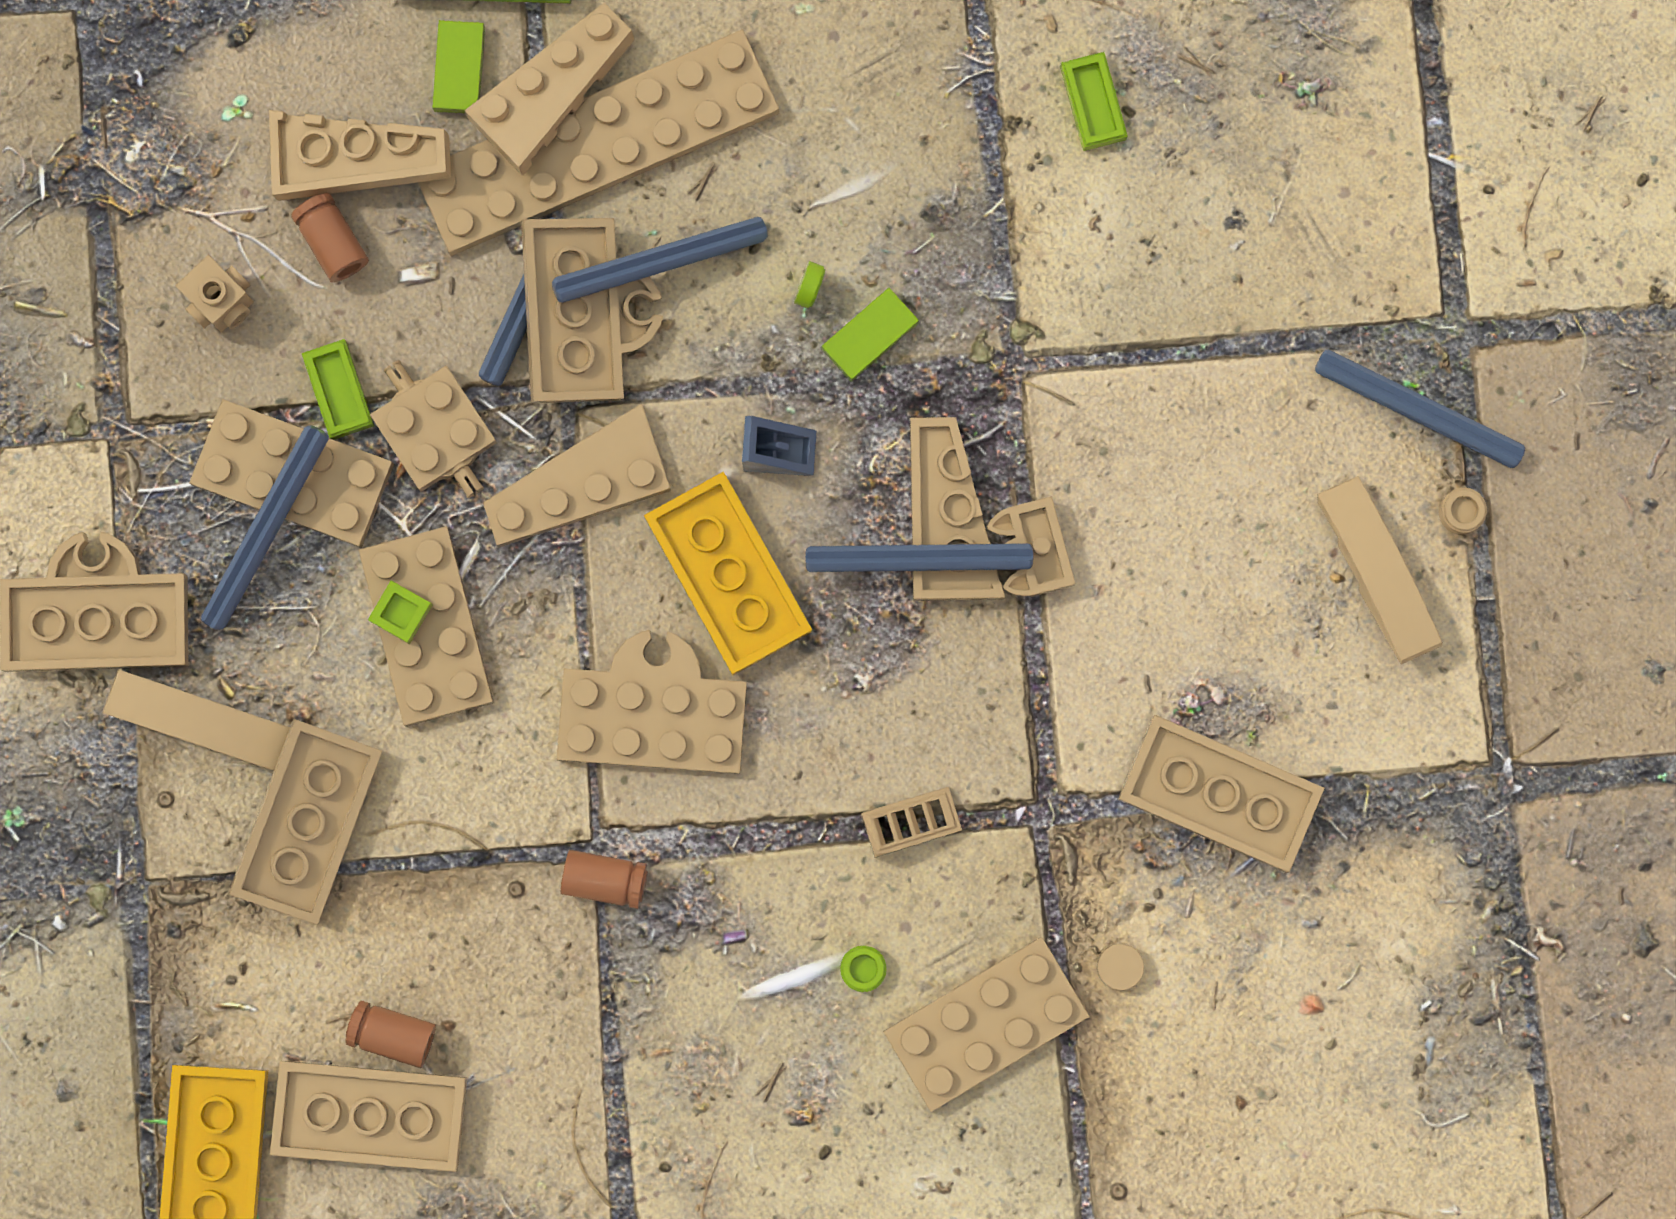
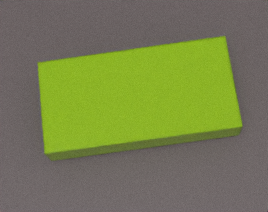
(458, 65)
(1093, 101)
(870, 334)
(338, 389)

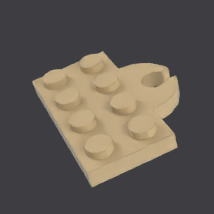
(579, 342)
(93, 614)
(652, 712)

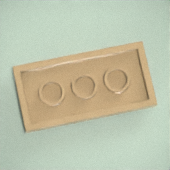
(250, 450)
(443, 663)
(1221, 794)
(305, 822)
(986, 1024)
(368, 1116)

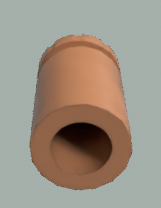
(330, 237)
(604, 879)
(390, 1034)

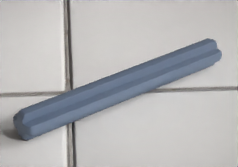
(659, 259)
(1420, 409)
(264, 527)
(919, 557)

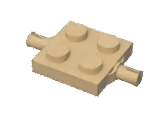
(433, 428)

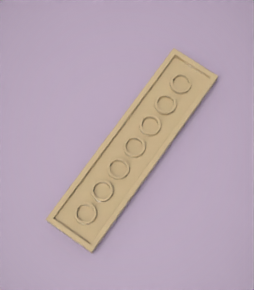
(605, 142)

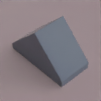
(777, 447)

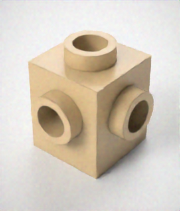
(207, 283)

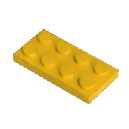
(728, 573)
(213, 1143)

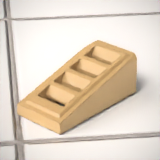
(874, 830)

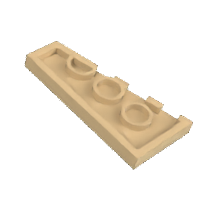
(946, 511)

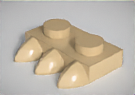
(1038, 526)

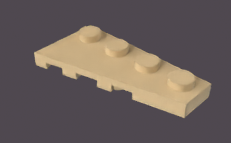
(538, 96)
(344, 156)
(588, 479)

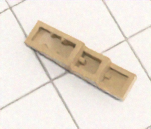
(1379, 570)
(195, 719)

